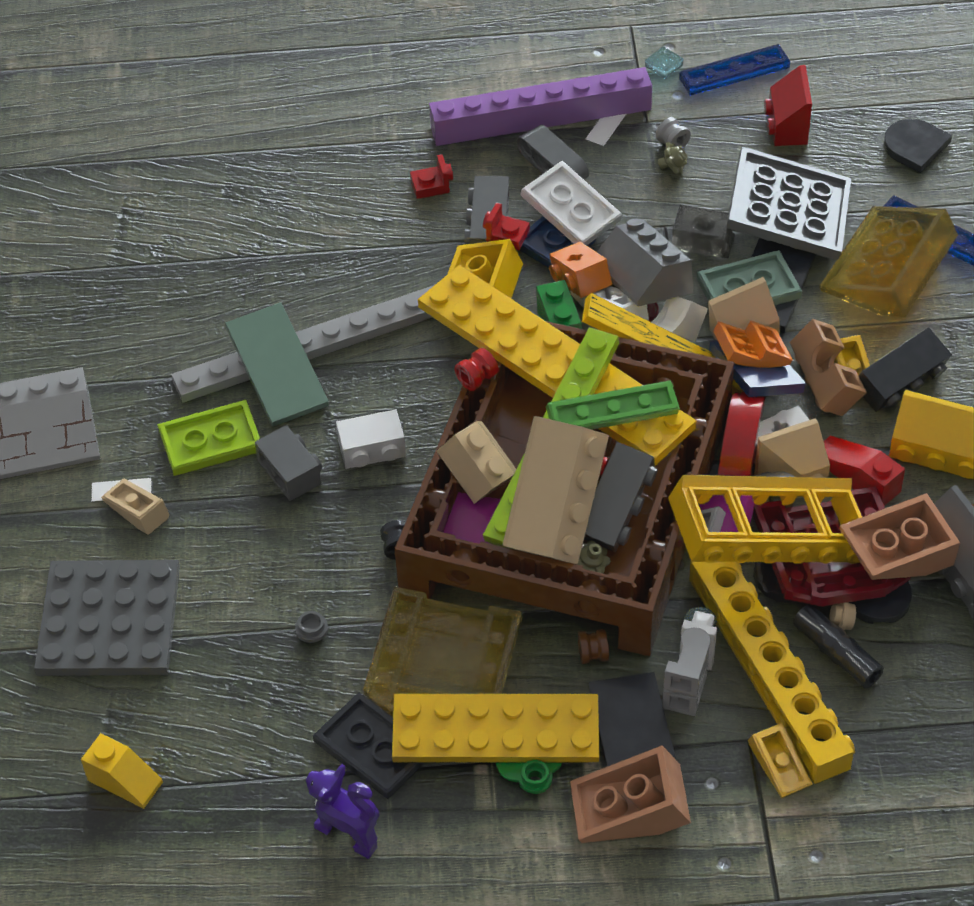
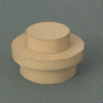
(843, 615)

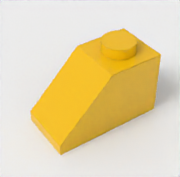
(120, 771)

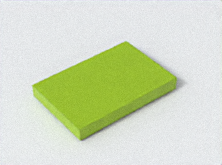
(209, 437)

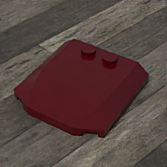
(815, 581)

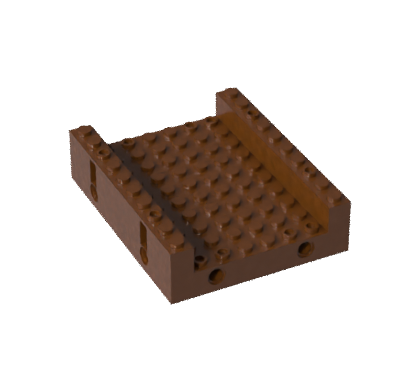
(642, 572)

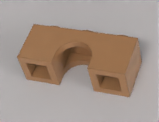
(833, 385)

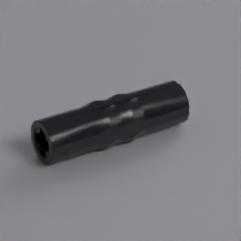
(838, 646)

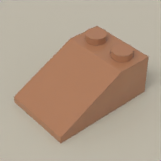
(903, 540)
(631, 798)

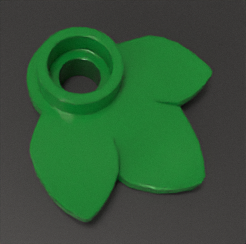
(523, 771)

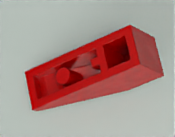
(865, 466)

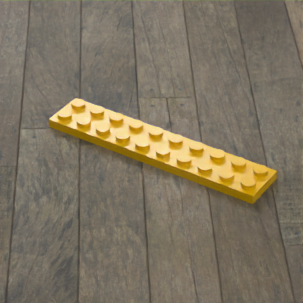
(538, 352)

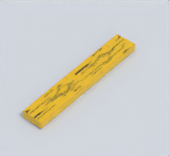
(624, 324)

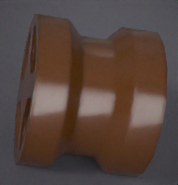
(593, 646)

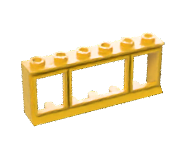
(763, 547)

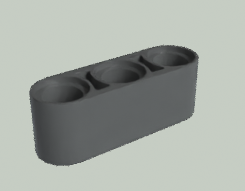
(546, 150)

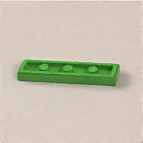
(616, 406)

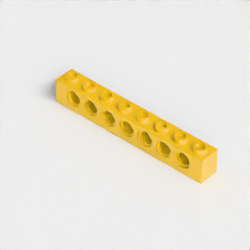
(819, 758)

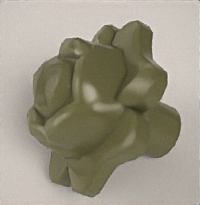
(674, 158)
(593, 557)

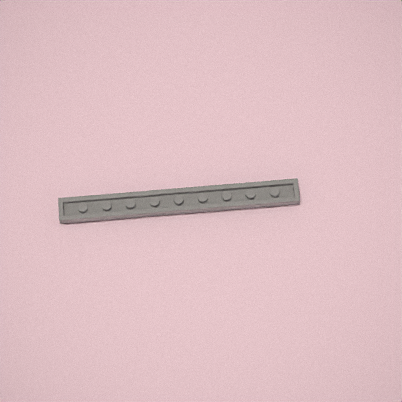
(315, 341)

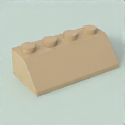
(555, 490)

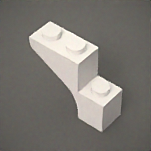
(681, 318)

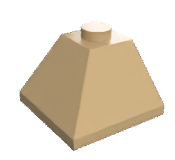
(793, 450)

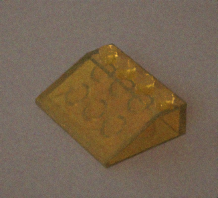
(891, 258)

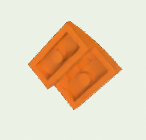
(754, 346)

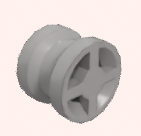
(672, 132)

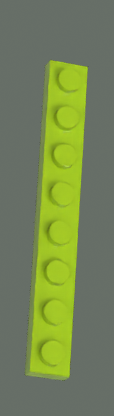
(579, 380)

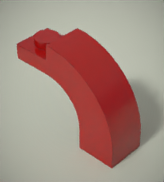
(741, 435)

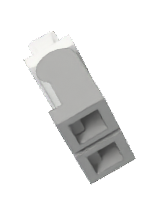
(687, 678)

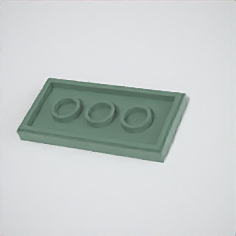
(276, 364)

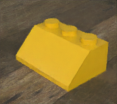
(492, 262)
(934, 434)

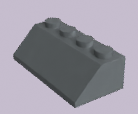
(646, 263)
(960, 517)

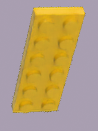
(495, 728)

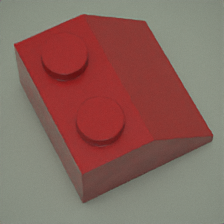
(789, 109)

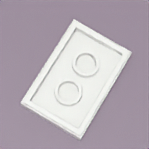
(571, 204)

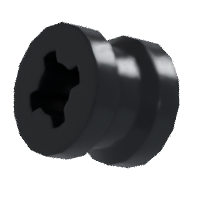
(390, 535)

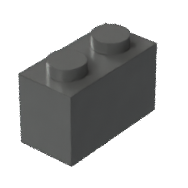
(289, 462)

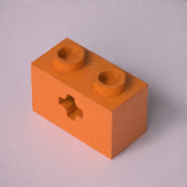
(581, 269)

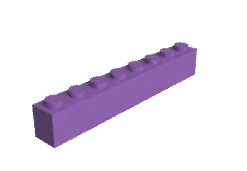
(540, 105)

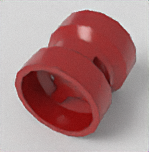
(476, 369)

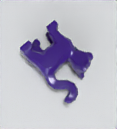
(345, 810)

